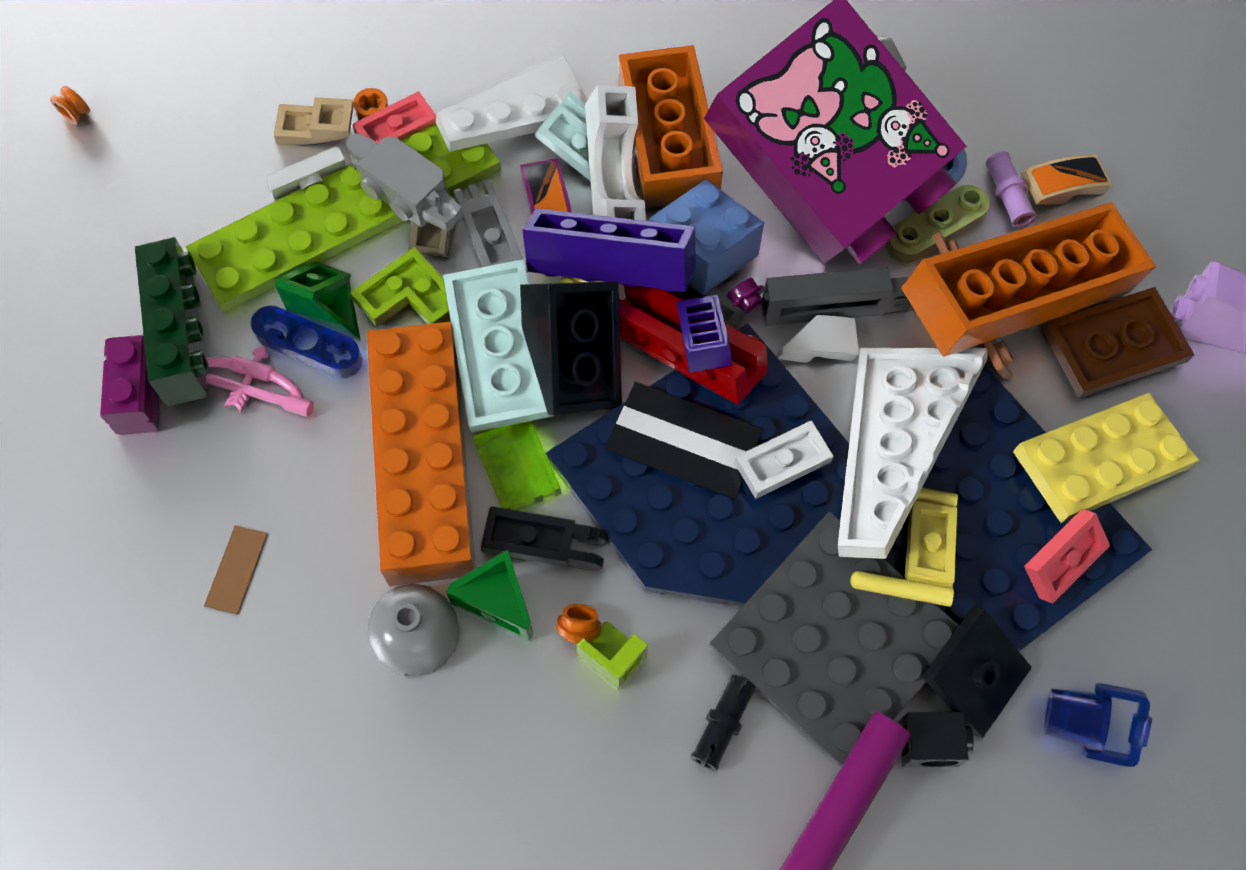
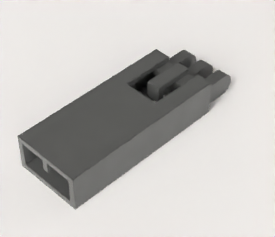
(832, 294)

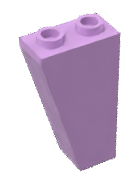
(1214, 308)

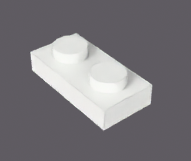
(783, 459)

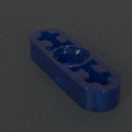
(317, 356)

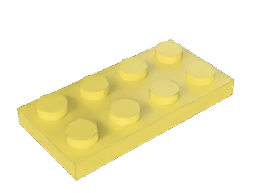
(1105, 456)

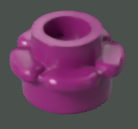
(746, 295)

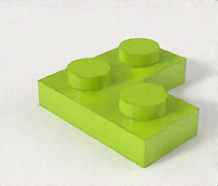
(402, 283)

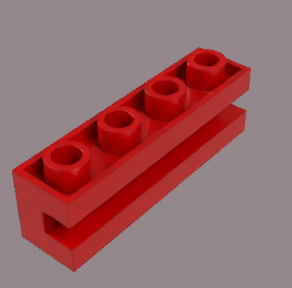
(653, 325)

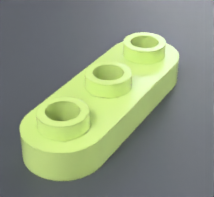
(957, 218)

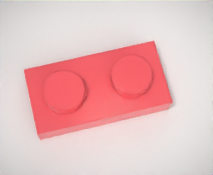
(398, 119)
(1067, 555)

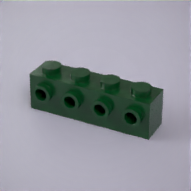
(171, 322)

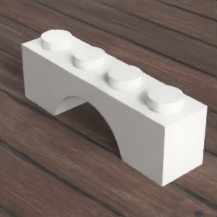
(610, 137)

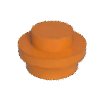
(578, 622)

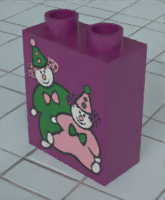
(836, 134)

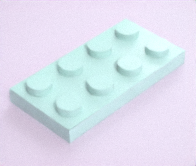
(491, 346)

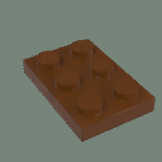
(1117, 342)

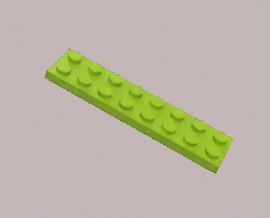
(318, 223)

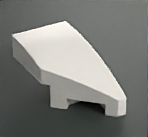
(823, 337)

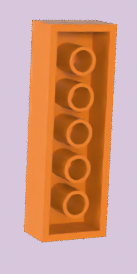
(1026, 278)
(419, 455)

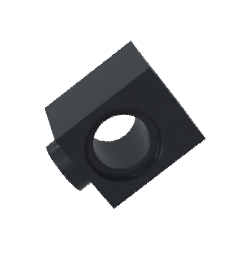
(936, 739)

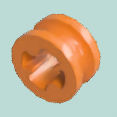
(369, 98)
(70, 105)

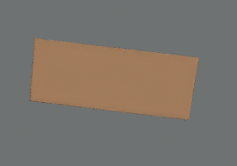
(235, 570)

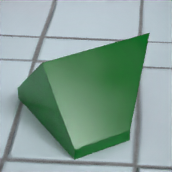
(320, 296)
(493, 596)

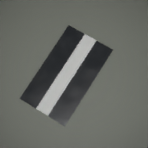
(682, 439)

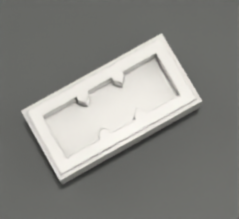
(305, 172)

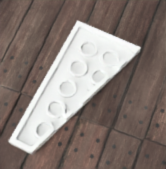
(898, 427)

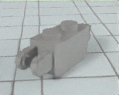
(404, 181)

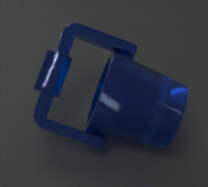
(1085, 721)

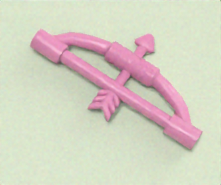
(254, 369)

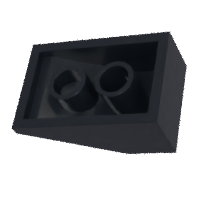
(574, 344)

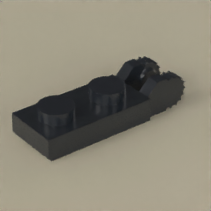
(541, 538)

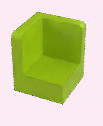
(613, 654)

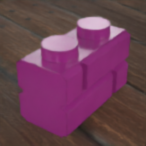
(127, 397)

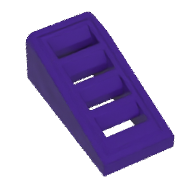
(707, 354)

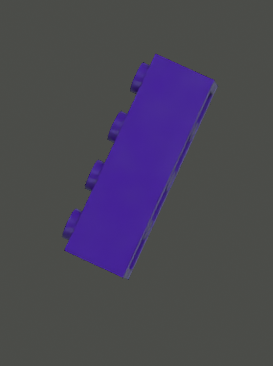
(610, 249)

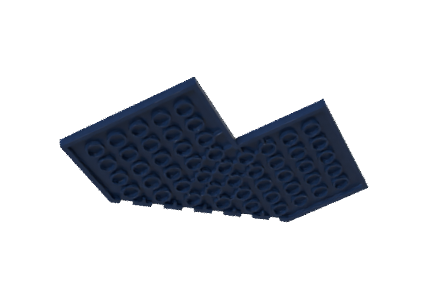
(725, 548)

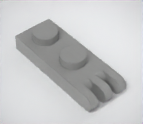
(488, 225)

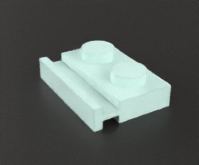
(567, 133)

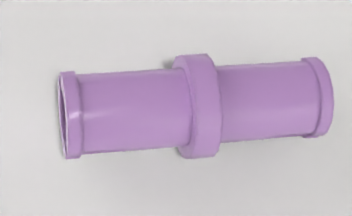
(1011, 189)

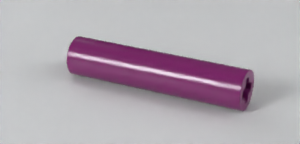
(849, 795)

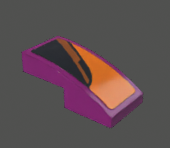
(545, 186)

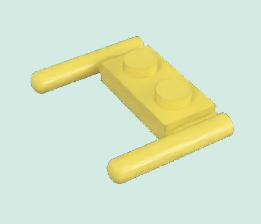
(928, 553)

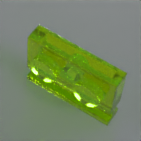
(516, 465)

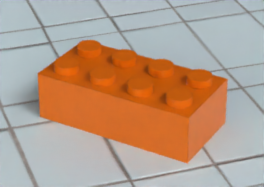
(672, 141)

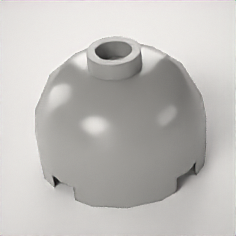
(413, 630)

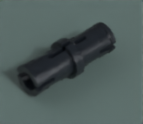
(723, 722)

